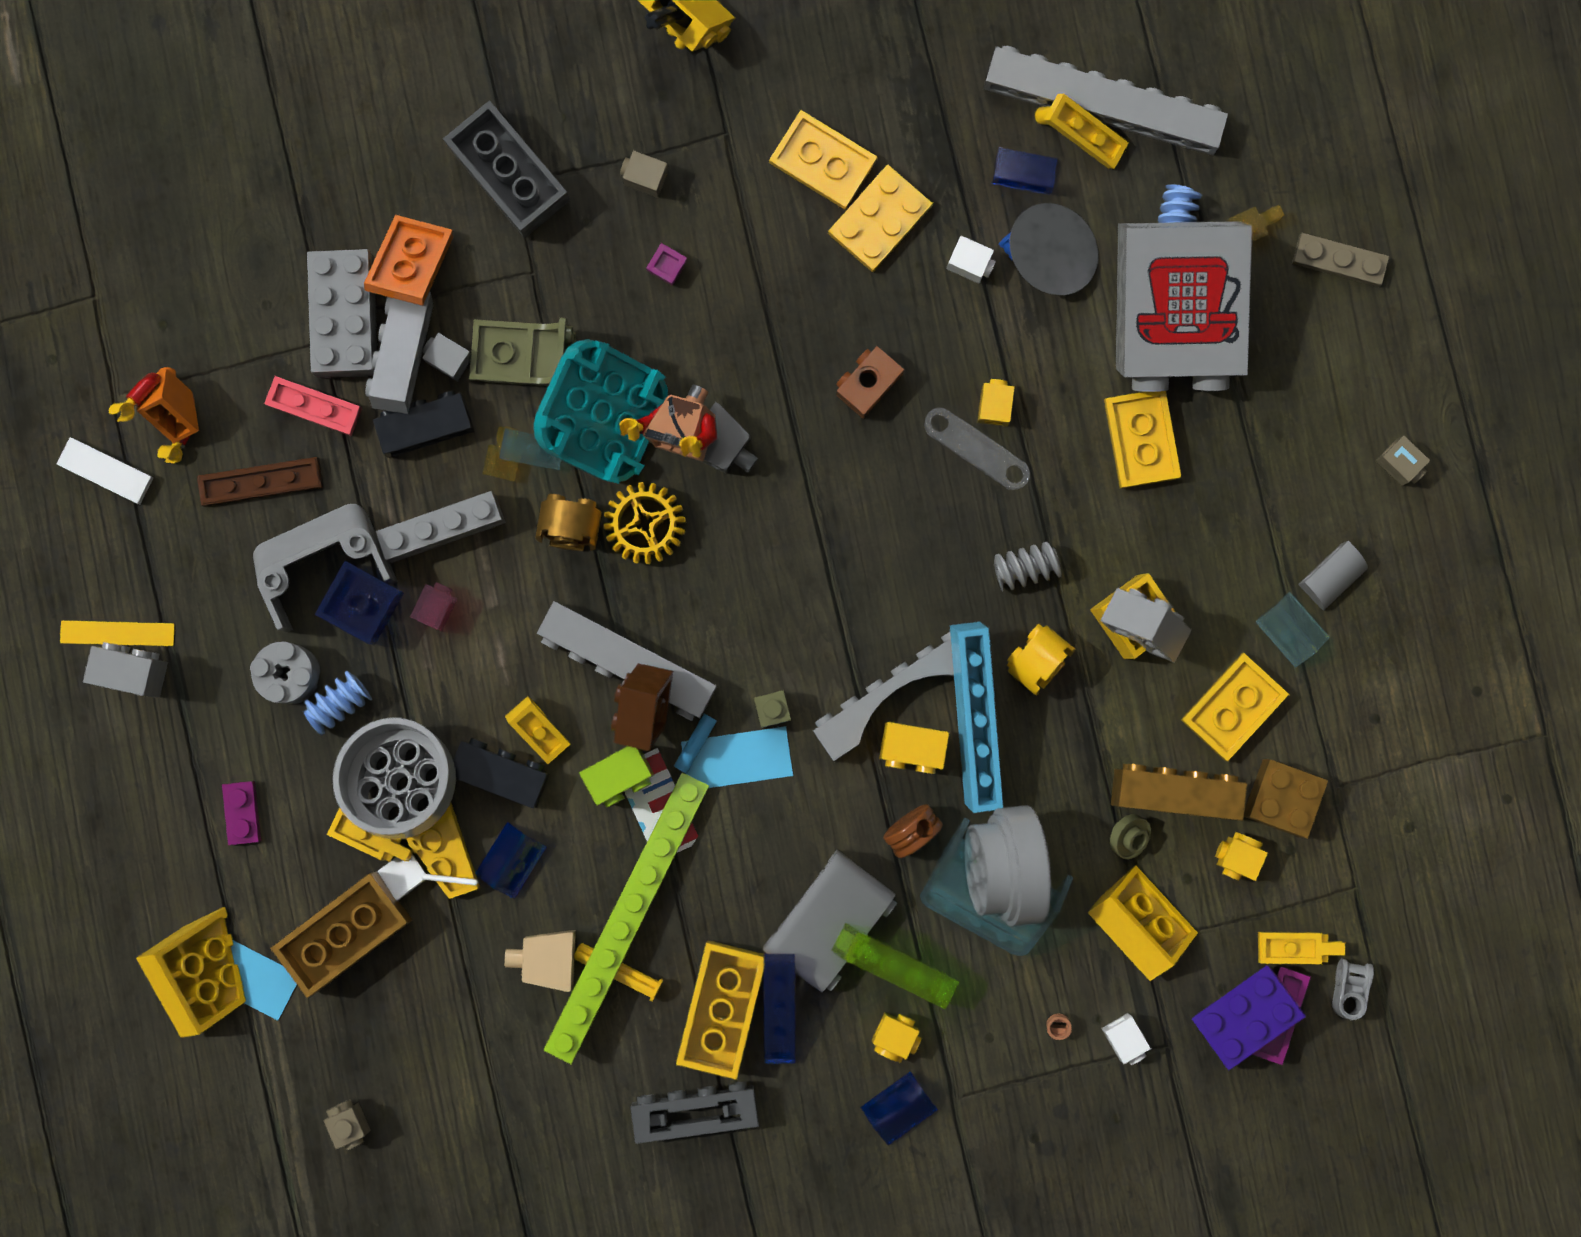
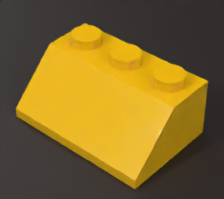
(1143, 923)

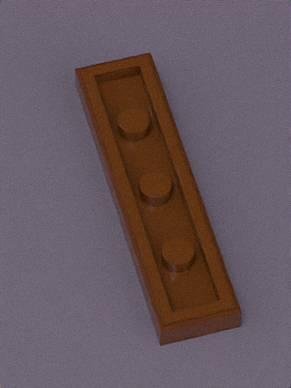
(259, 481)

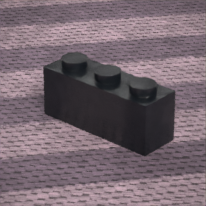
(423, 424)
(500, 773)

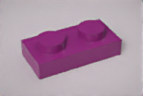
(241, 813)

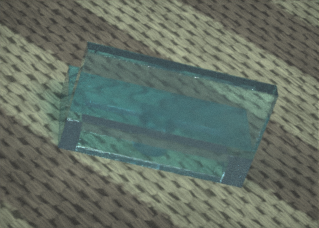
(1292, 630)

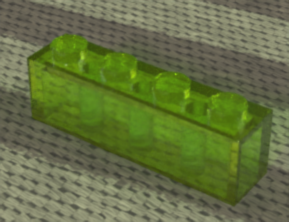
(895, 966)

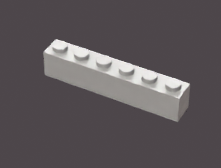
(620, 656)

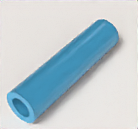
(695, 743)

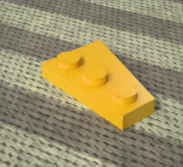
(445, 853)

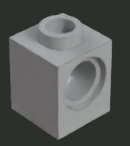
(446, 356)

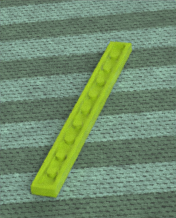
(626, 918)

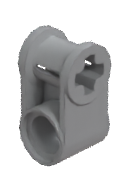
(1352, 986)

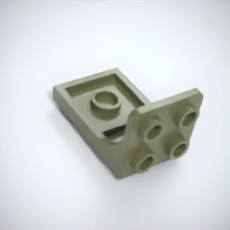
(518, 351)

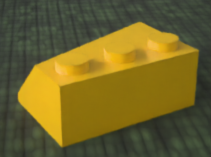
(195, 974)

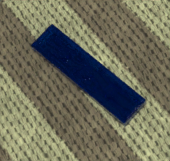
(779, 1008)

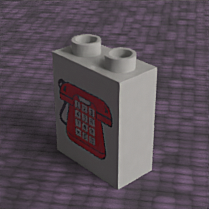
(1183, 303)

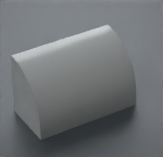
(1334, 575)

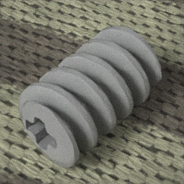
(1027, 565)

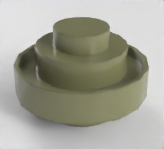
(1130, 836)

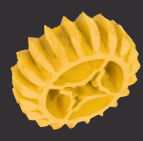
(631, 528)

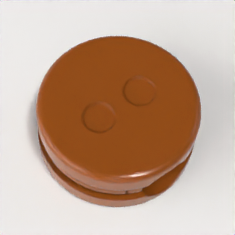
(913, 831)

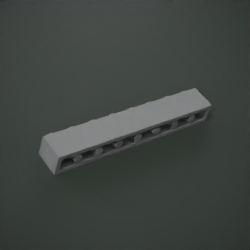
(1109, 101)

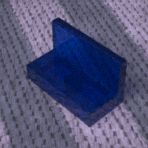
(1024, 171)
(510, 861)
(898, 1108)

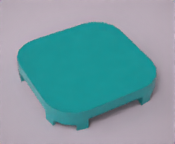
(588, 401)

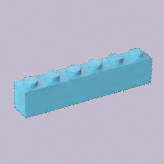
(976, 716)

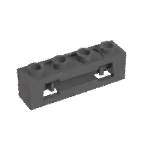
(680, 1101)

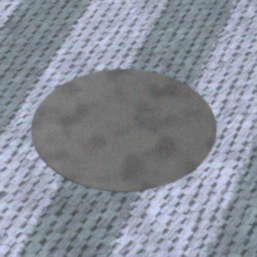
(1053, 249)

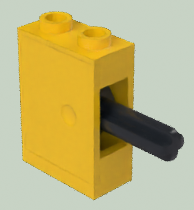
(691, 21)

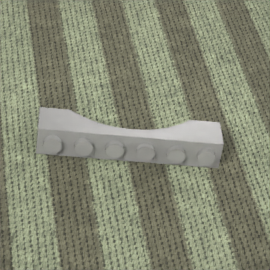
(845, 729)

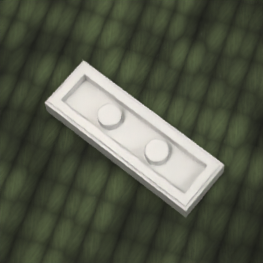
(105, 470)

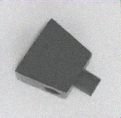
(730, 444)

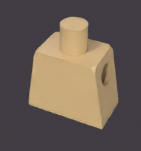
(546, 960)

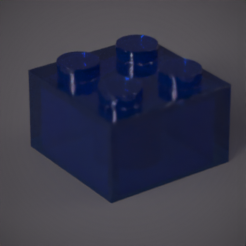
(359, 603)

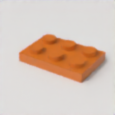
(408, 260)

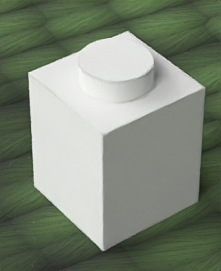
(971, 260)
(1126, 1039)

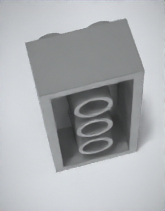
(341, 313)

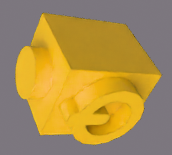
(1241, 857)
(896, 1037)

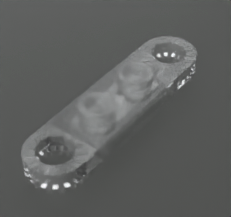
(977, 448)

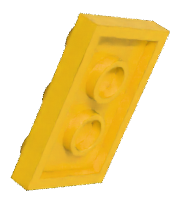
(823, 159)
(880, 218)
(1142, 438)
(1234, 707)

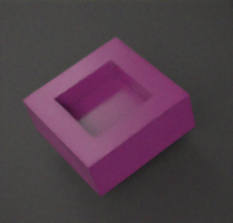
(666, 264)

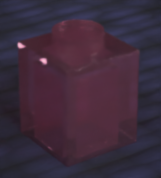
(434, 606)

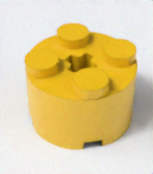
(1039, 659)

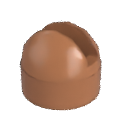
(1056, 1031)

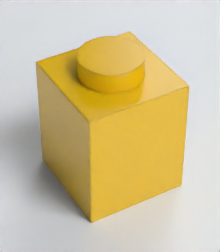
(996, 403)

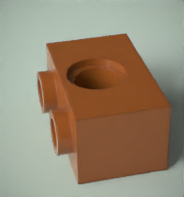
(864, 399)

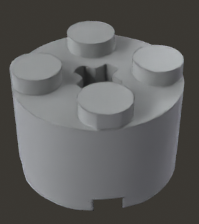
(268, 668)

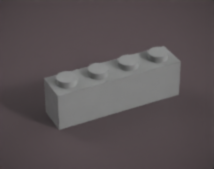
(399, 355)
(440, 527)

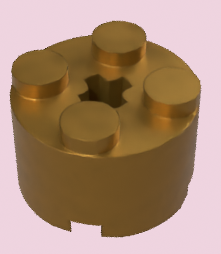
(568, 523)

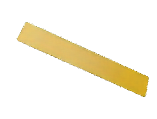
(117, 633)

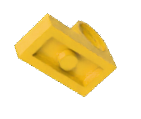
(537, 730)

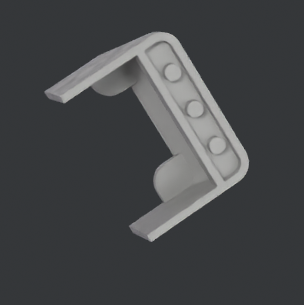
(344, 525)

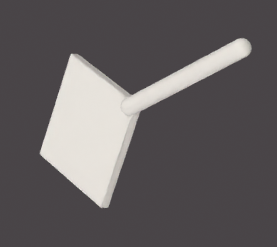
(405, 876)

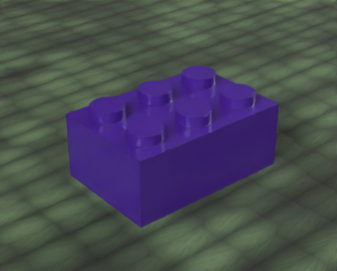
(1248, 1017)

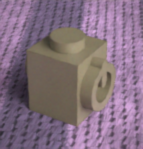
(346, 1124)

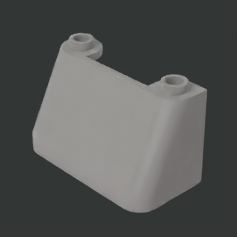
(836, 897)

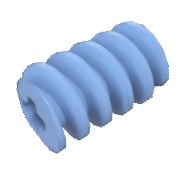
(1178, 204)
(335, 703)

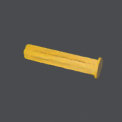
(625, 974)

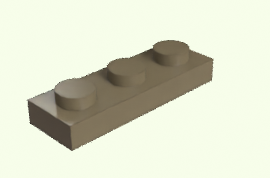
(1340, 259)

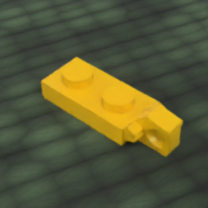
(378, 847)
(1296, 948)

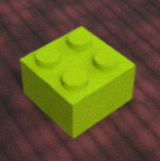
(617, 774)

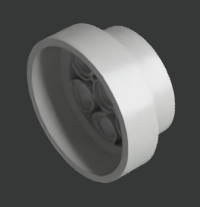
(357, 773)
(1009, 867)

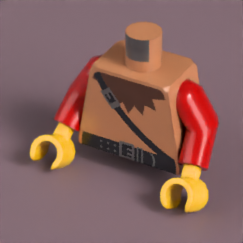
(677, 425)

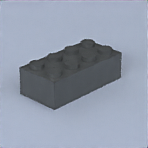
(506, 169)

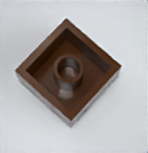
(642, 706)

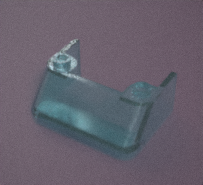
(950, 897)

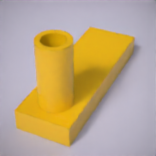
(1083, 130)

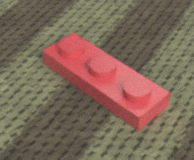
(313, 405)

